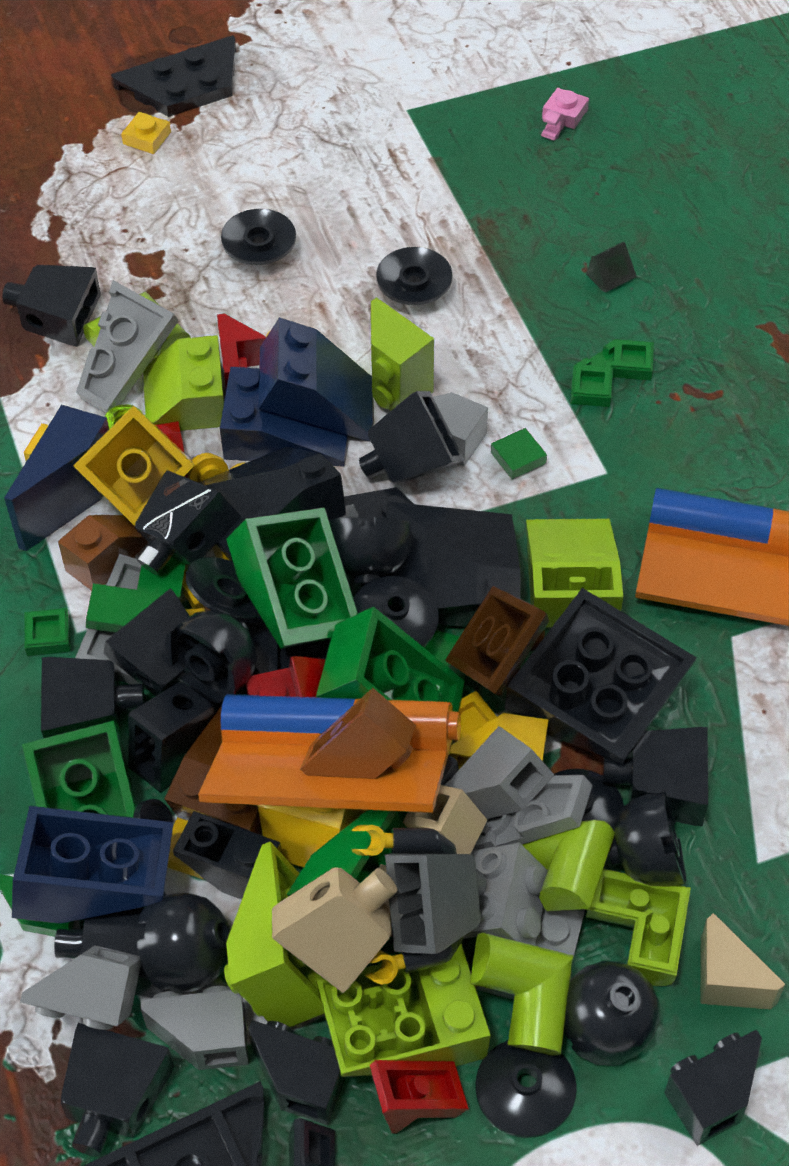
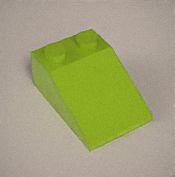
(258, 966)

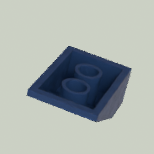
(313, 381)
(253, 432)
(49, 486)
(88, 865)

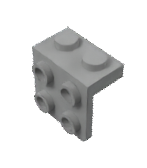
(512, 892)

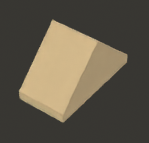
(733, 972)

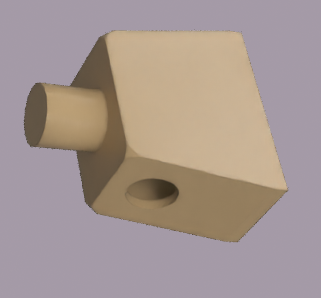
(336, 923)

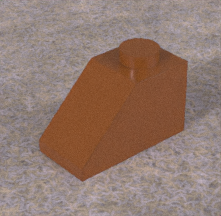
(94, 547)
(362, 741)

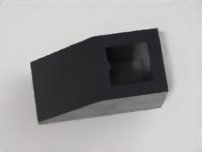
(220, 852)
(298, 1070)
(716, 1089)

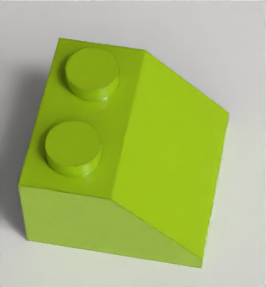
(399, 356)
(186, 384)

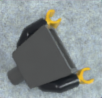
(433, 898)

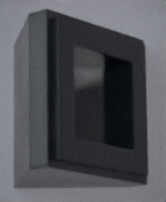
(311, 1144)

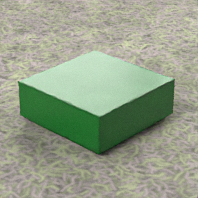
(518, 453)
(47, 632)

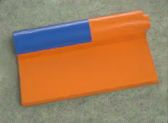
(717, 556)
(270, 738)

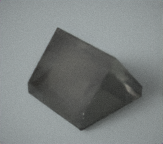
(611, 267)

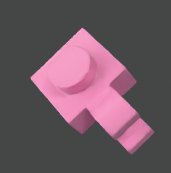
(562, 110)

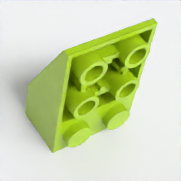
(570, 557)
(413, 1018)

